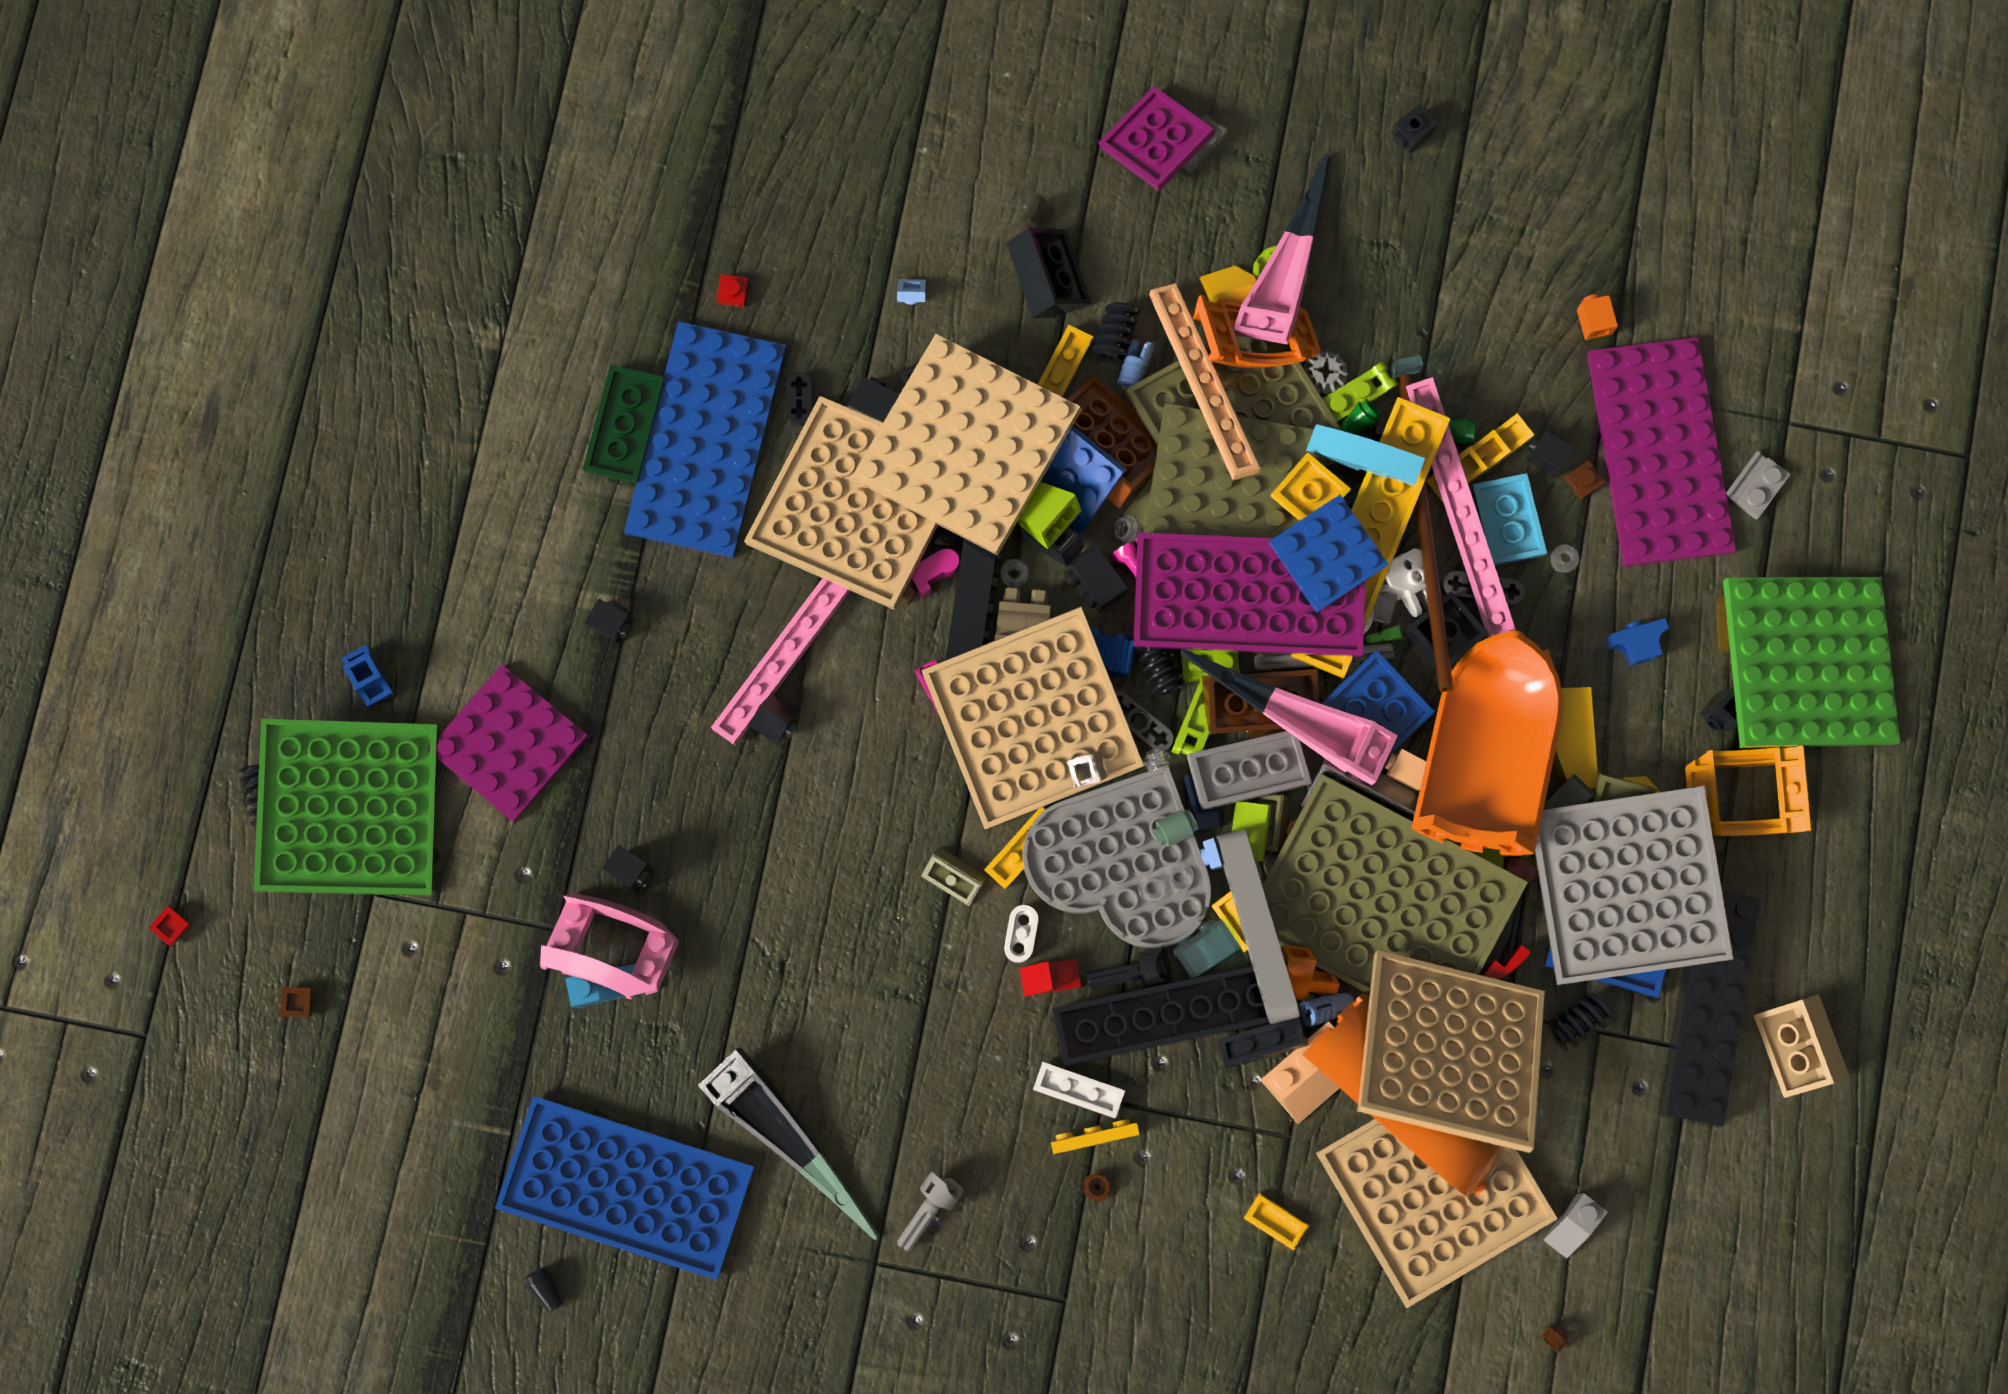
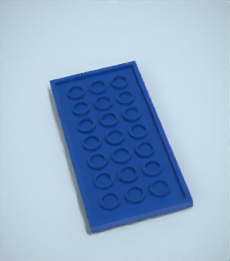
(705, 440)
(625, 1187)

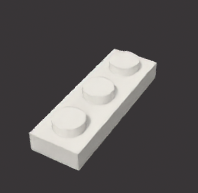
(1079, 1090)

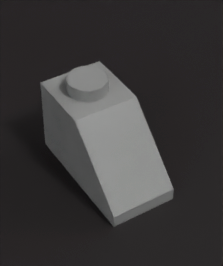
(1575, 1225)

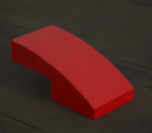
(1498, 971)

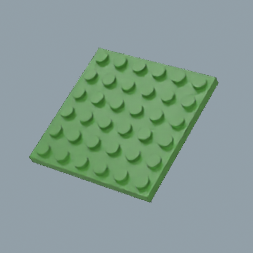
(1810, 661)
(345, 807)

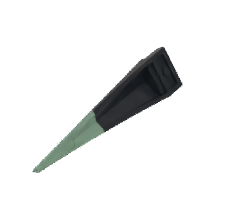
(756, 1104)

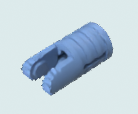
(1134, 367)
(1323, 1008)

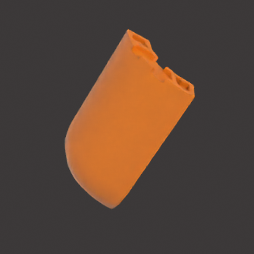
(1492, 748)
(1455, 1158)

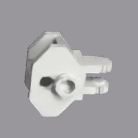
(1407, 578)

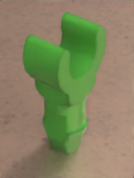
(1388, 635)

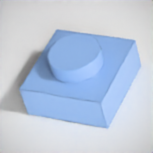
(911, 291)
(1211, 854)

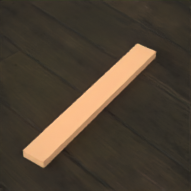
(1204, 382)

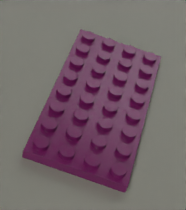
(1661, 452)
(1234, 598)

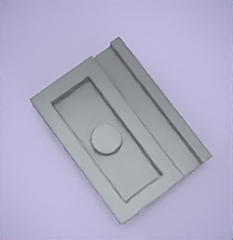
(1757, 485)

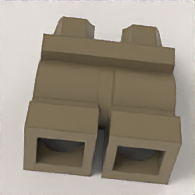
(1017, 616)

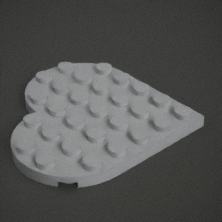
(1098, 848)

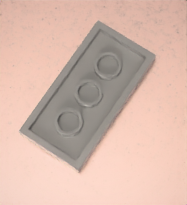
(1248, 769)

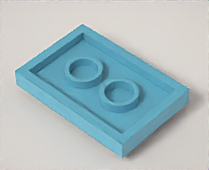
(1509, 519)

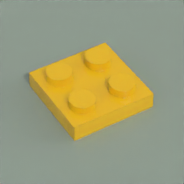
(1308, 488)

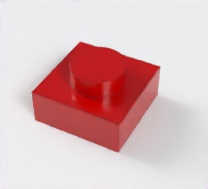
(732, 290)
(170, 926)

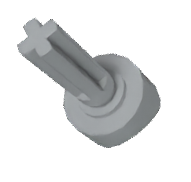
(938, 1196)

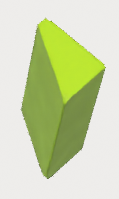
(1255, 821)

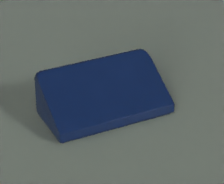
(1207, 818)

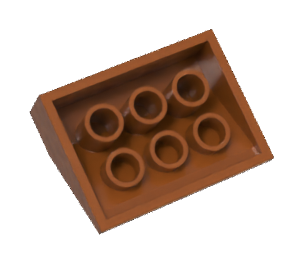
(1119, 432)

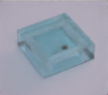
(1407, 365)

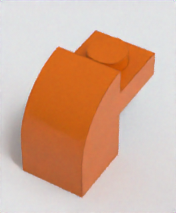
(1303, 975)

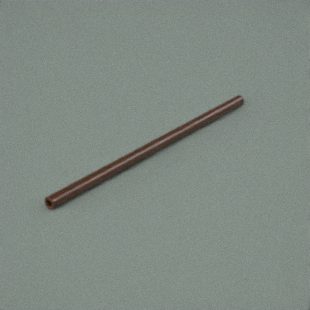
(1431, 574)

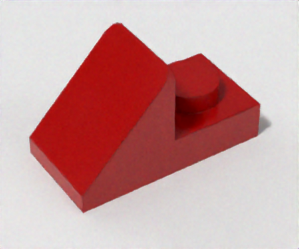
(1050, 977)

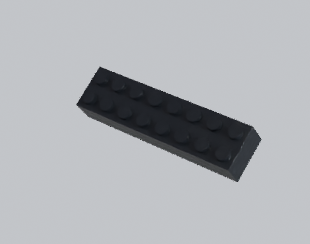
(1159, 1016)
(1709, 1025)

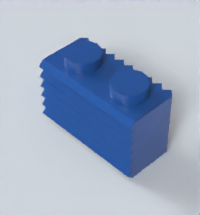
(1115, 652)

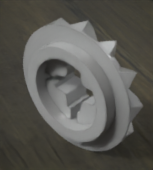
(1334, 380)

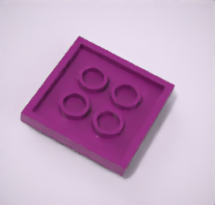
(1156, 138)

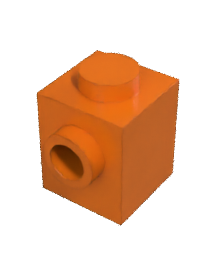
(1596, 316)

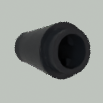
(542, 1288)

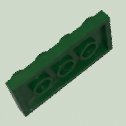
(623, 424)

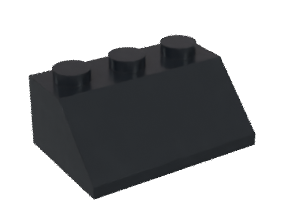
(1048, 272)

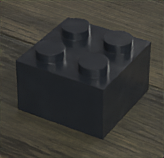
(1461, 630)

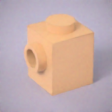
(1405, 769)

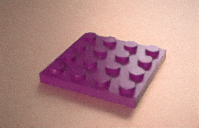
(508, 743)

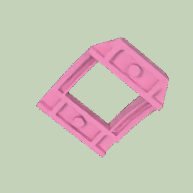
(570, 933)

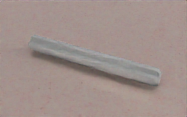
(1284, 661)

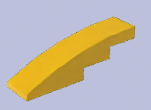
(1490, 450)

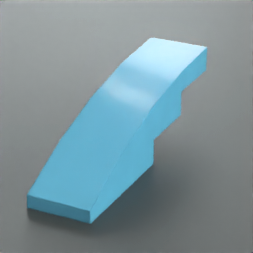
(1365, 454)

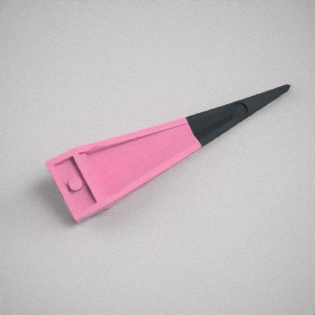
(1276, 296)
(1339, 737)

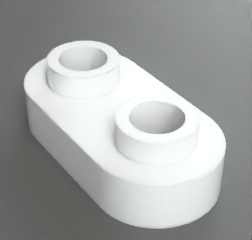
(1021, 934)

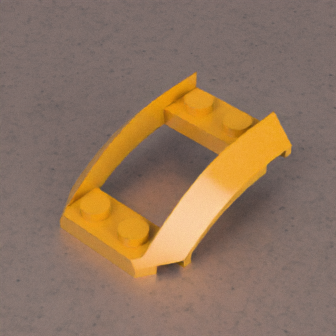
(1791, 787)

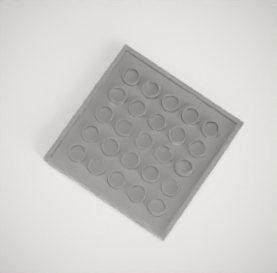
(1631, 886)

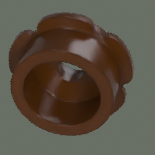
(1090, 1182)
(1555, 1338)

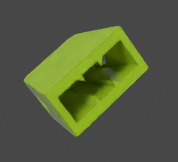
(1049, 513)

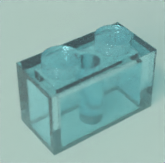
(1205, 949)

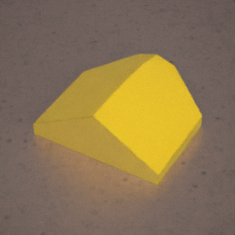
(1228, 284)

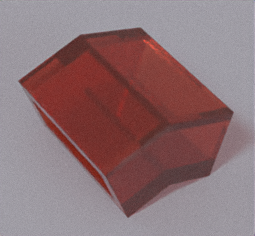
(1520, 868)

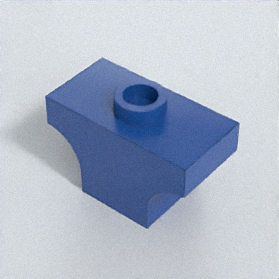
(1639, 641)
(367, 676)

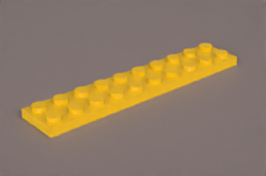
(1386, 504)

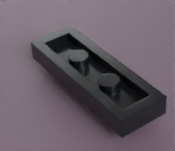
(1263, 1042)

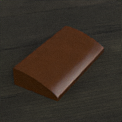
(1230, 713)

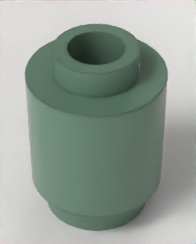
(1175, 828)

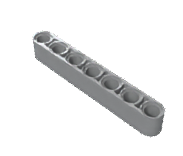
(1257, 926)

